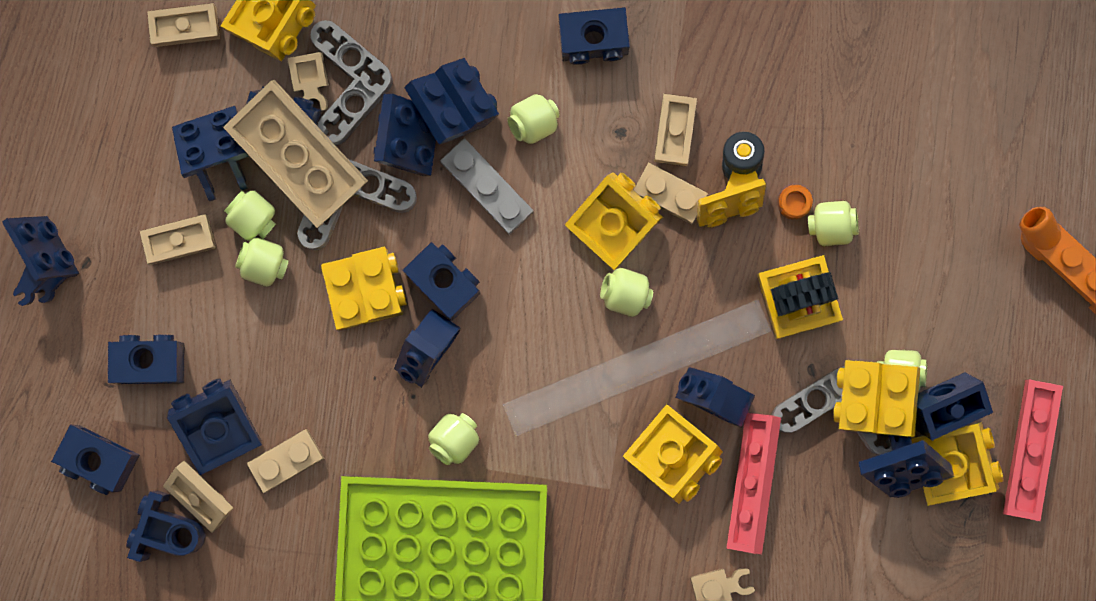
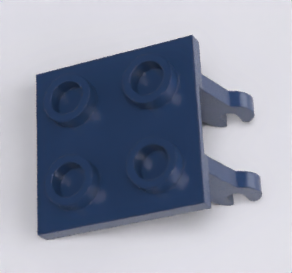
(206, 144)
(44, 255)

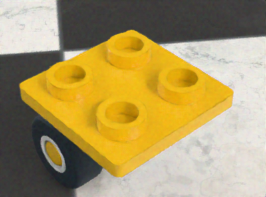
(745, 191)

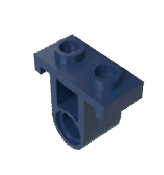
(425, 348)
(715, 395)
(161, 529)

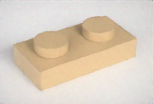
(183, 25)
(675, 130)
(670, 192)
(177, 239)
(285, 460)
(198, 496)

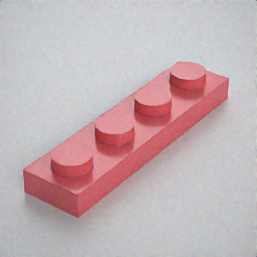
(1032, 450)
(753, 483)

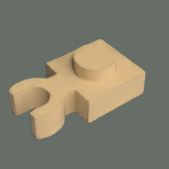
(309, 74)
(716, 587)

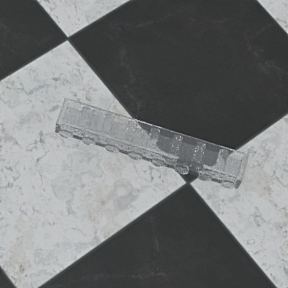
(636, 368)

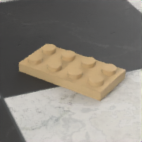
(295, 153)

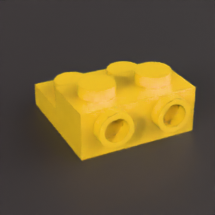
(270, 24)
(614, 219)
(363, 288)
(877, 398)
(674, 455)
(971, 464)

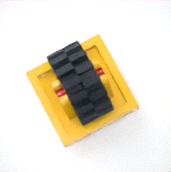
(800, 297)

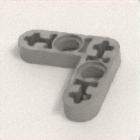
(359, 86)
(389, 202)
(833, 394)

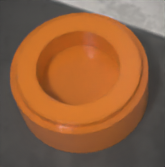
(795, 202)

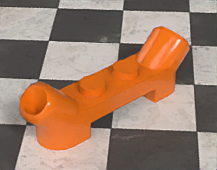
(1061, 251)

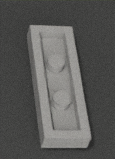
(487, 186)

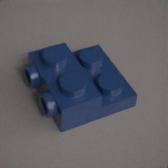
(452, 101)
(213, 425)

